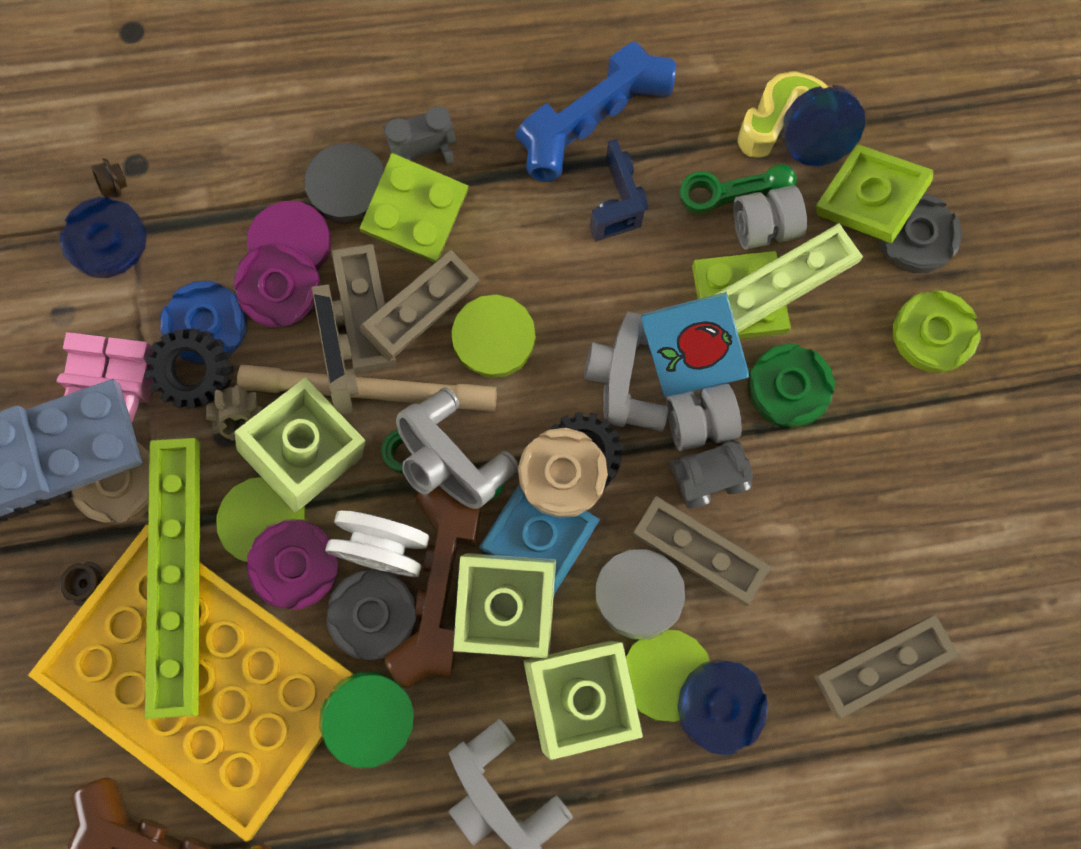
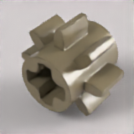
(231, 410)

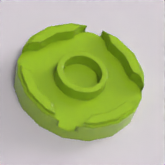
(936, 331)
(493, 336)
(248, 512)
(659, 671)

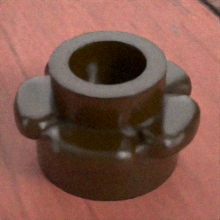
(109, 178)
(71, 581)

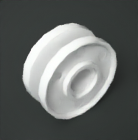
(377, 543)

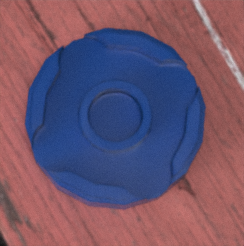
(207, 308)

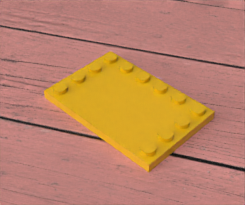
(255, 691)

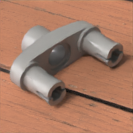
(614, 368)
(440, 462)
(483, 809)

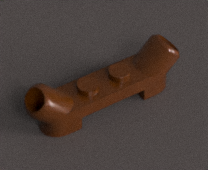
(432, 646)
(106, 825)

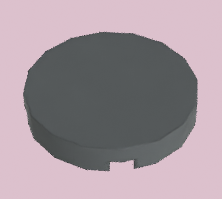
(343, 181)
(926, 238)
(371, 614)

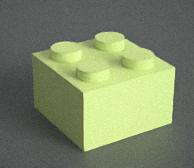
(299, 444)
(504, 605)
(582, 699)

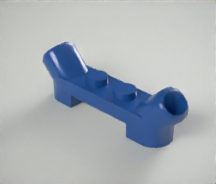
(629, 74)

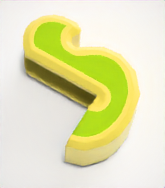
(764, 124)

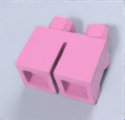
(100, 359)

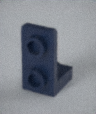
(618, 216)

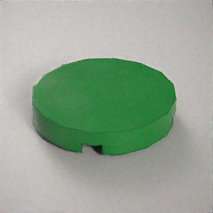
(791, 385)
(366, 720)

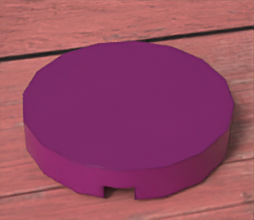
(293, 225)
(276, 284)
(291, 564)

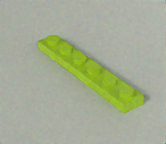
(173, 579)

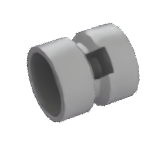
(776, 216)
(703, 417)

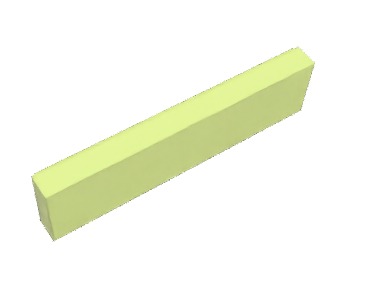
(791, 276)

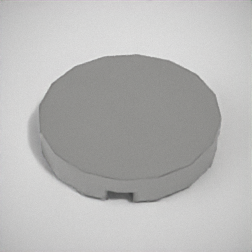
(640, 594)

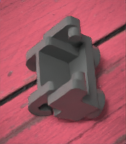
(422, 135)
(711, 472)

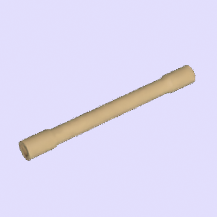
(278, 380)

